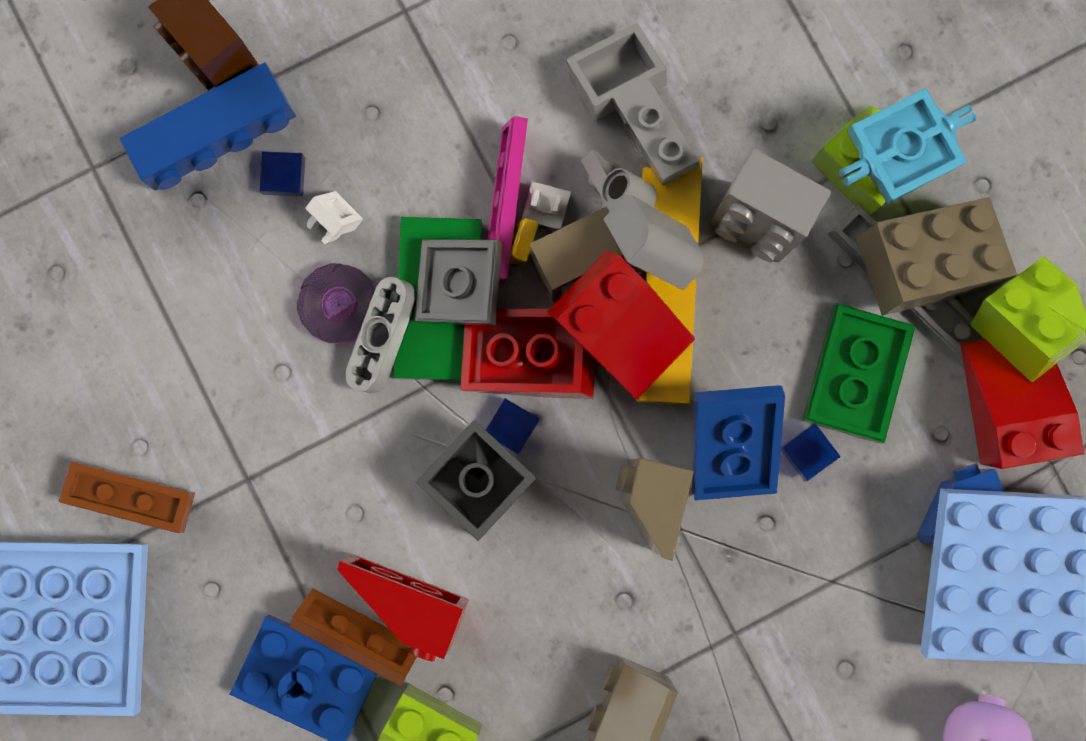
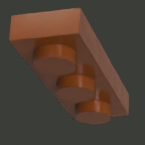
(127, 497)
(353, 636)

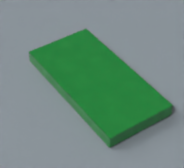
(427, 348)

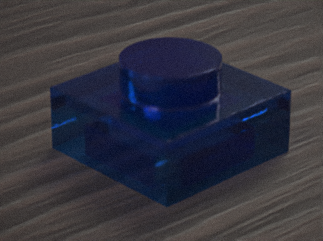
(282, 173)
(512, 426)
(809, 452)

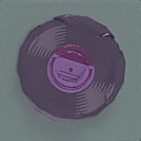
(335, 302)

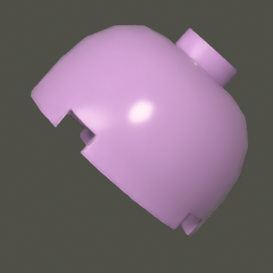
(986, 722)

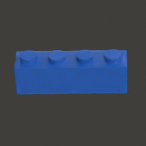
(208, 128)

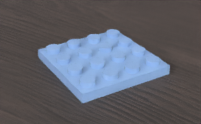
(1007, 578)
(72, 628)

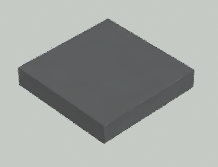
(458, 282)

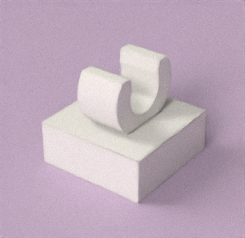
(547, 206)
(333, 214)

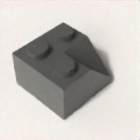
(476, 480)

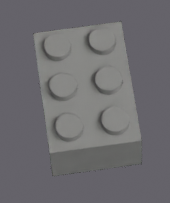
(769, 207)

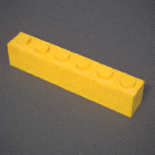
(681, 202)

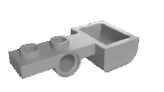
(624, 78)
(641, 231)

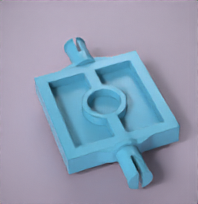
(907, 145)

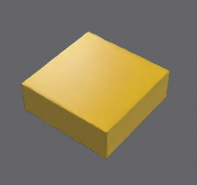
(522, 237)

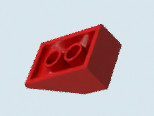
(622, 323)
(526, 357)
(1018, 418)
(411, 608)

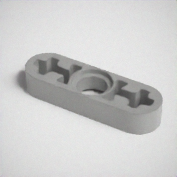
(365, 342)

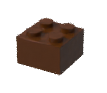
(202, 40)

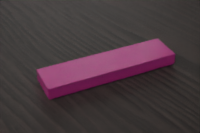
(507, 187)

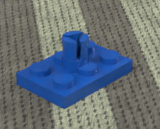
(737, 442)
(303, 681)

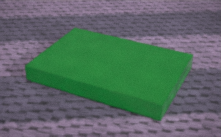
(859, 373)

